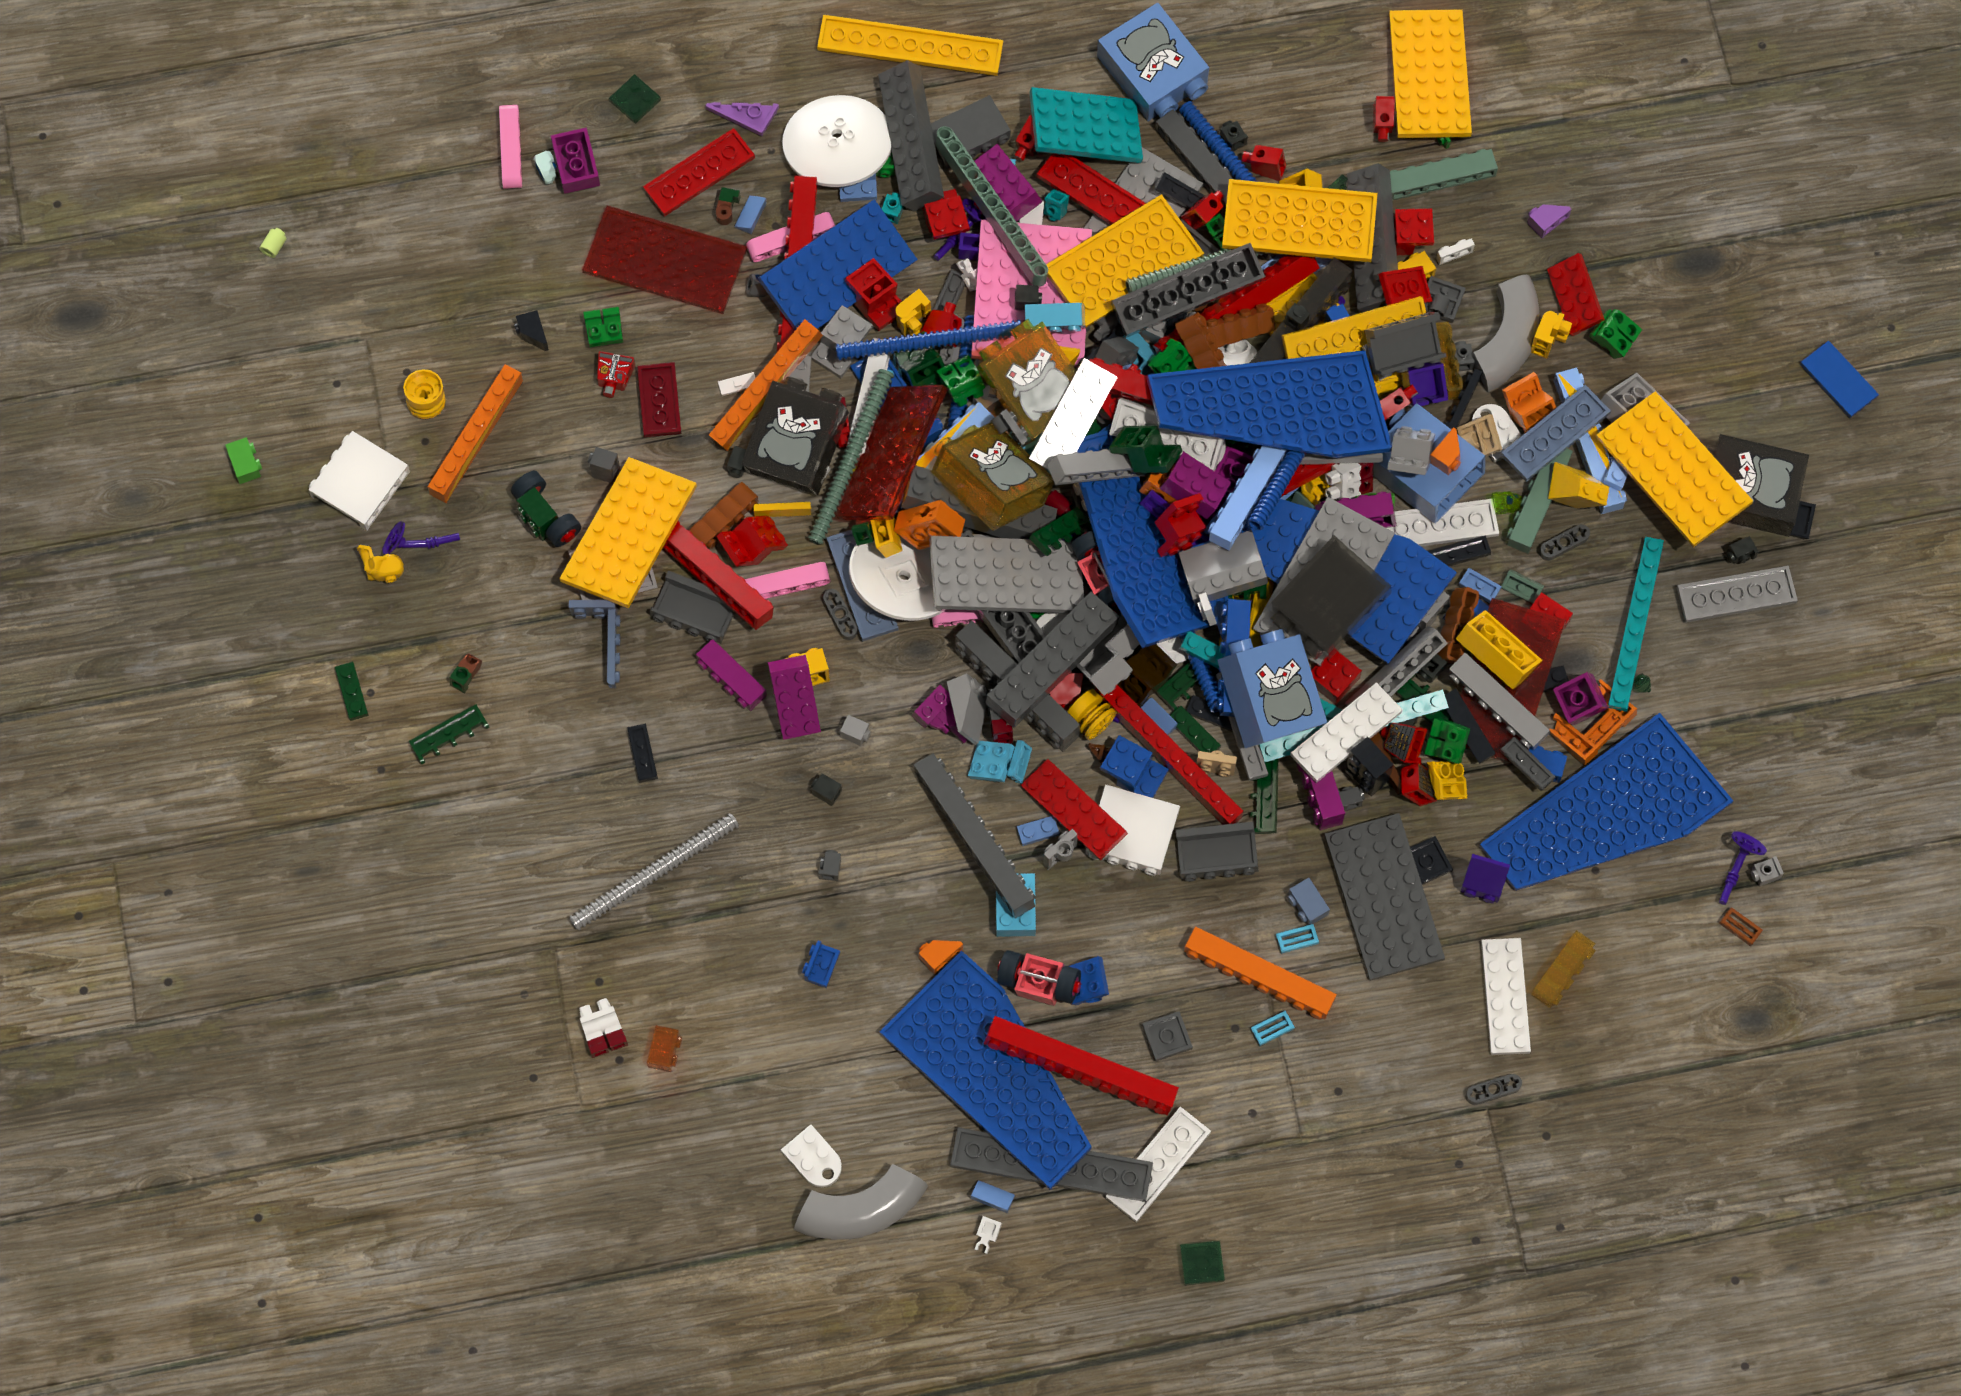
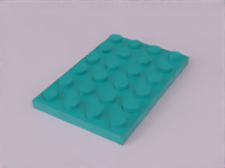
(1085, 125)

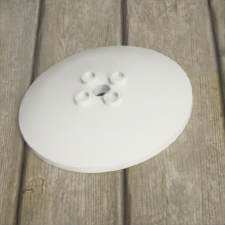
(841, 160)
(881, 588)

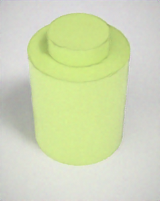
(273, 242)

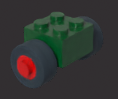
(539, 514)

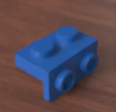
(821, 964)

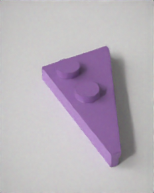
(750, 116)

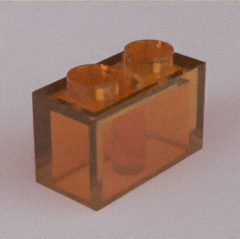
(663, 1048)

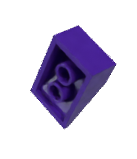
(1485, 878)

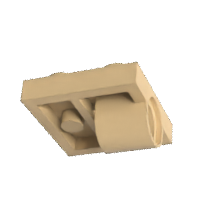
(1482, 435)
(1217, 763)

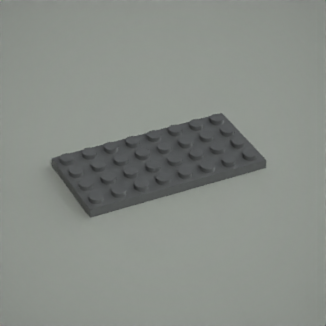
(1384, 896)

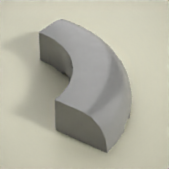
(1514, 339)
(861, 1212)

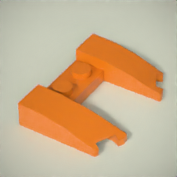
(1586, 746)

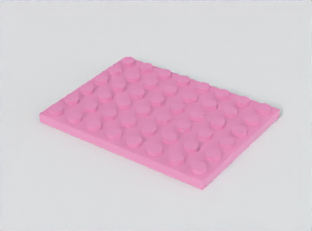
(1000, 274)

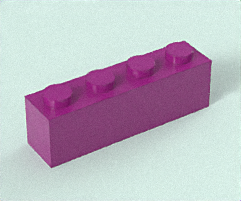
(730, 675)

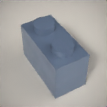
(1308, 902)

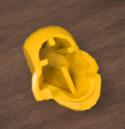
(1315, 489)
(381, 568)

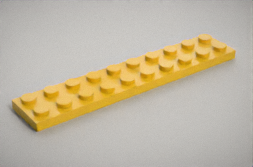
(911, 44)

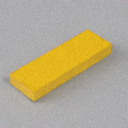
(783, 509)

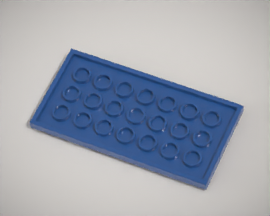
(813, 279)

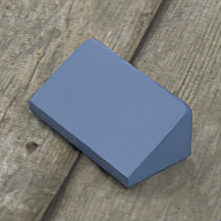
(751, 214)
(1159, 716)
(992, 1196)

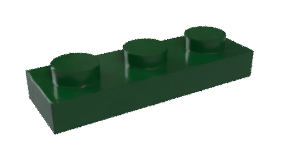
(351, 691)
(1194, 732)

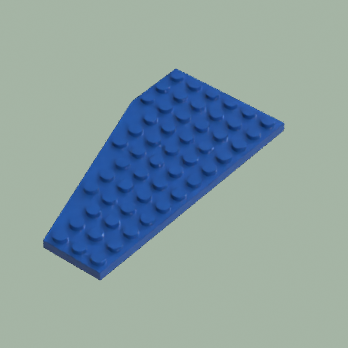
(1291, 404)
(1411, 571)
(1144, 585)
(1619, 804)
(1010, 1099)

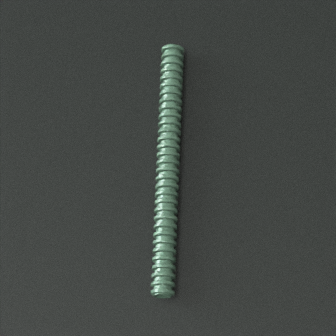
(1147, 279)
(851, 455)

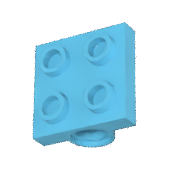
(991, 761)

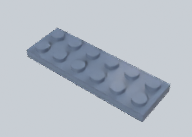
(1555, 433)
(868, 621)

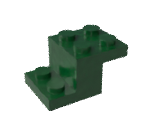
(920, 366)
(1145, 449)

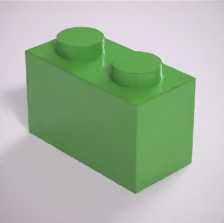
(243, 460)

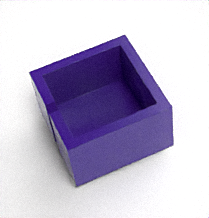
(1429, 383)

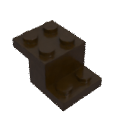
(1149, 673)

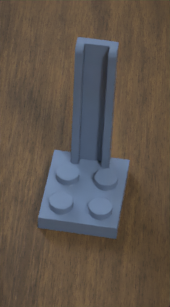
(599, 610)

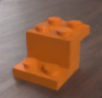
(1528, 402)

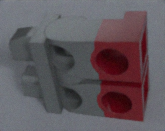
(1000, 731)

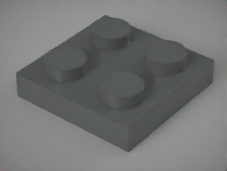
(1167, 1036)

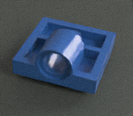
(1092, 981)

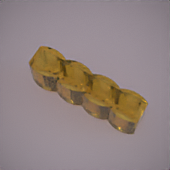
(1451, 365)
(1563, 969)

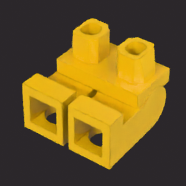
(910, 312)
(1550, 329)

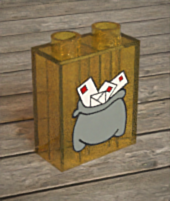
(1028, 375)
(991, 475)

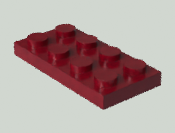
(659, 399)

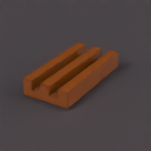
(1736, 932)

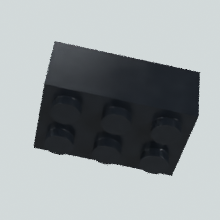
(1369, 766)

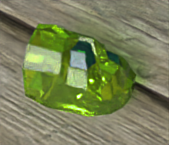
(1506, 502)

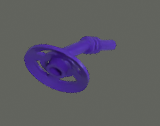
(974, 216)
(396, 539)
(1746, 847)

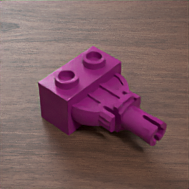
(938, 713)

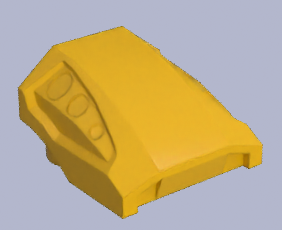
(1448, 780)

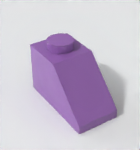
(1547, 218)

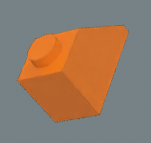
(1447, 453)
(939, 953)

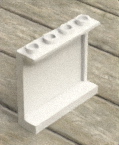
(359, 479)
(1148, 829)

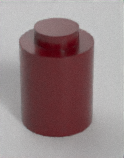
(1058, 501)

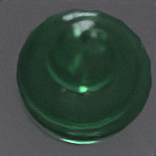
(1642, 683)

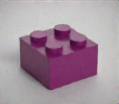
(1580, 698)

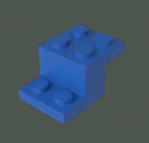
(1134, 768)

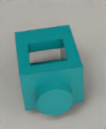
(1054, 208)
(893, 212)

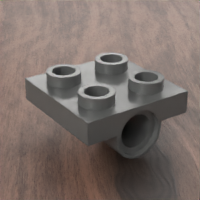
(1445, 298)
(1007, 422)

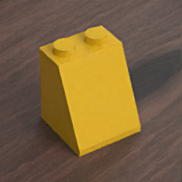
(1576, 488)

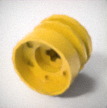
(424, 385)
(1091, 715)

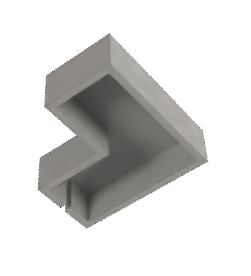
(1105, 663)

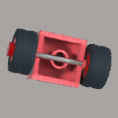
(1093, 568)
(1039, 978)

